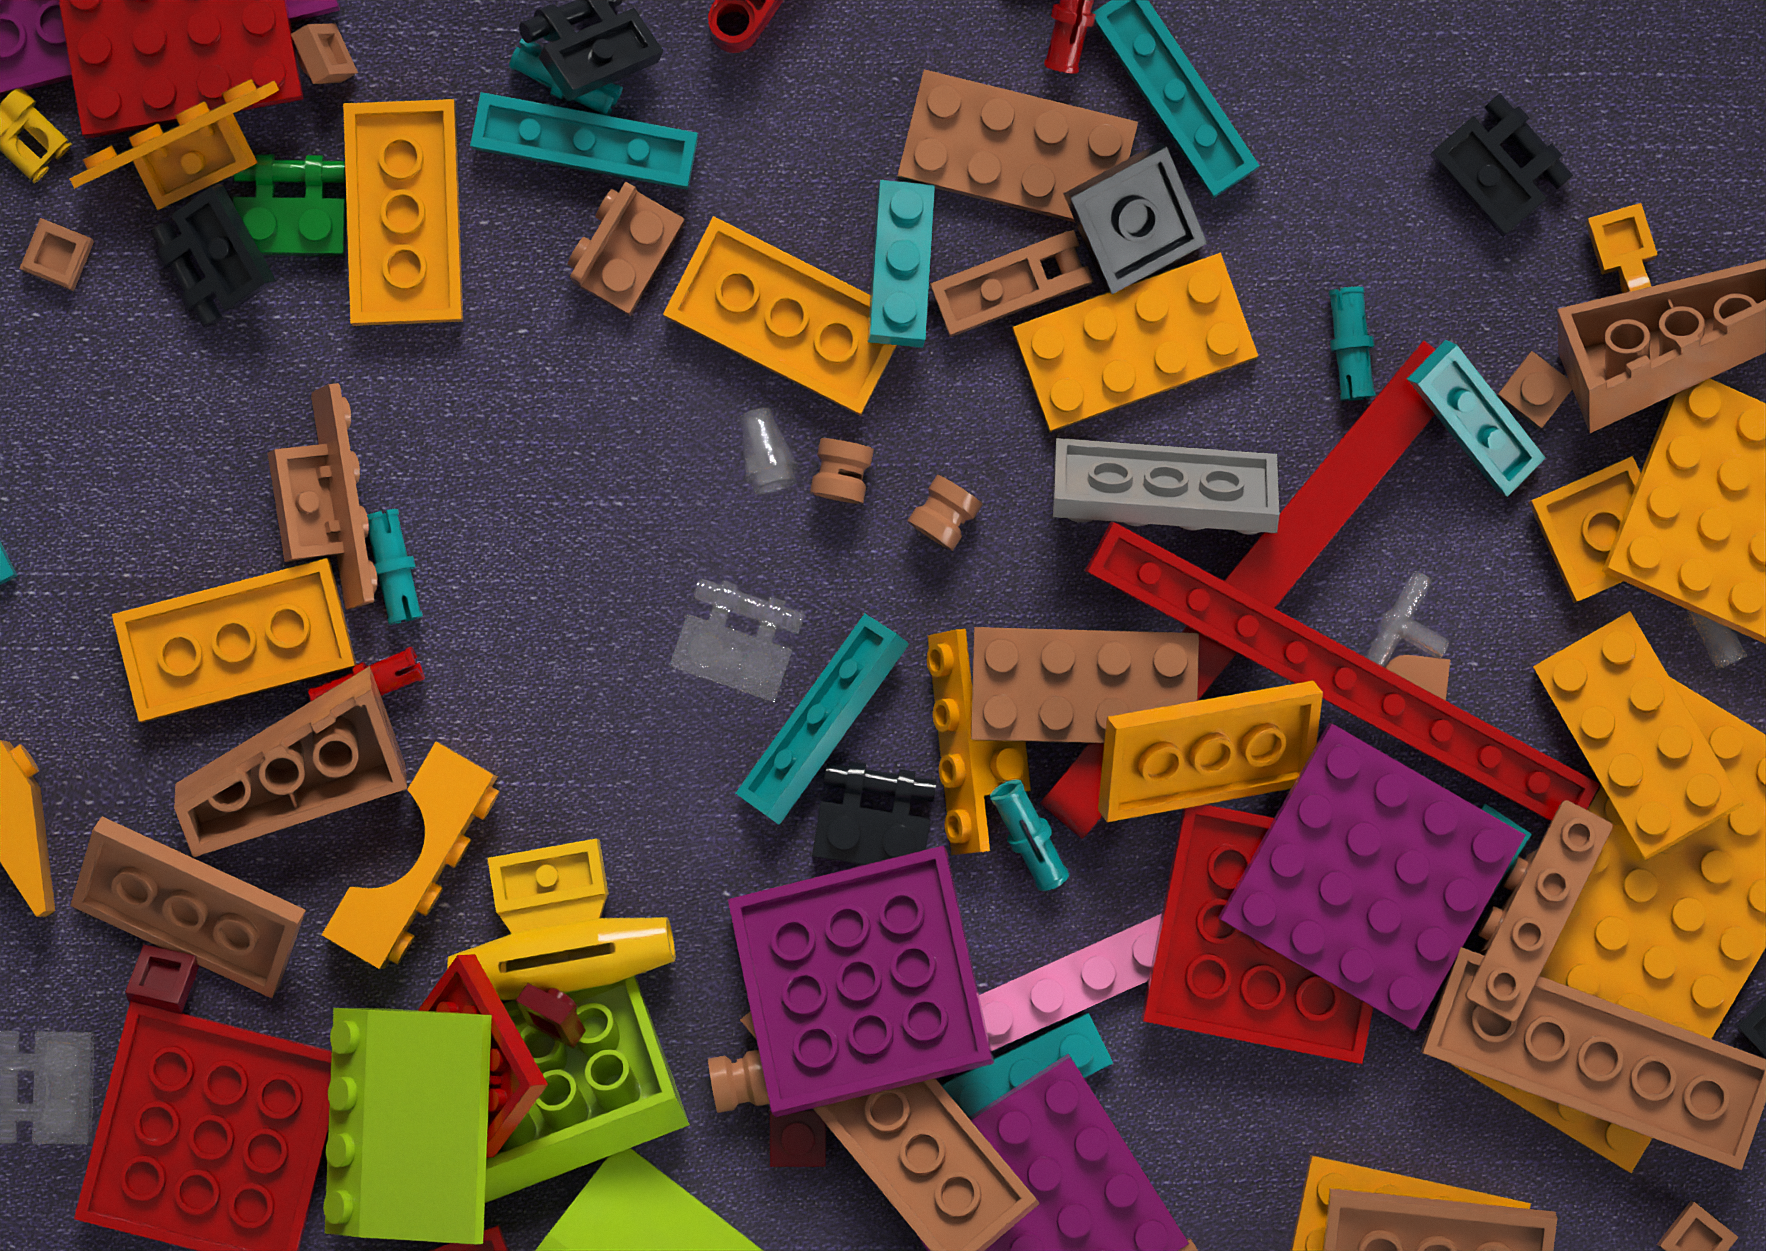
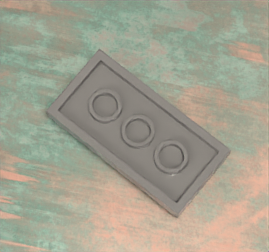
(1166, 486)

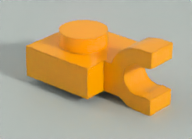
(1623, 244)

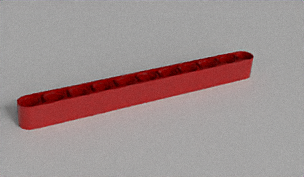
(1283, 556)

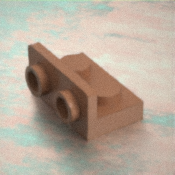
(624, 248)

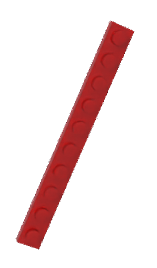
(1341, 674)

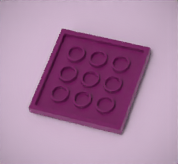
(1371, 876)
(860, 981)
(1075, 1168)

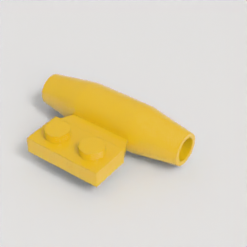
(558, 939)

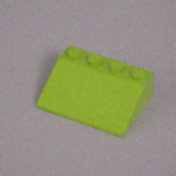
(598, 1095)
(408, 1125)
(640, 1209)

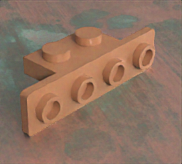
(320, 499)
(1535, 910)

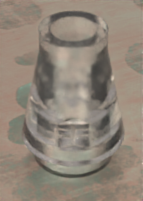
(766, 454)

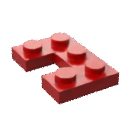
(514, 1075)

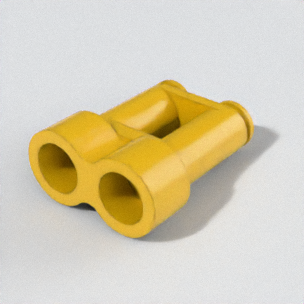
(17, 113)

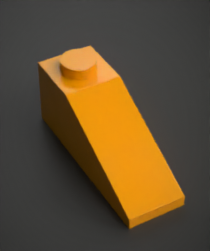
(23, 829)

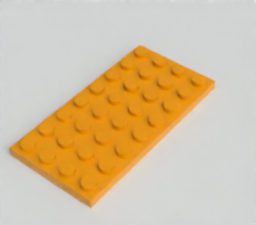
(1668, 929)

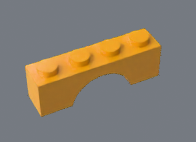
(376, 920)

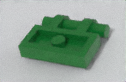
(294, 224)

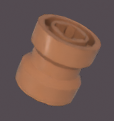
(841, 471)
(944, 512)
(737, 1081)

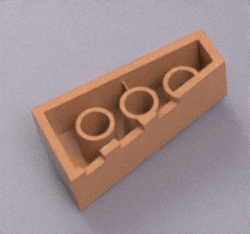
(1660, 340)
(296, 770)

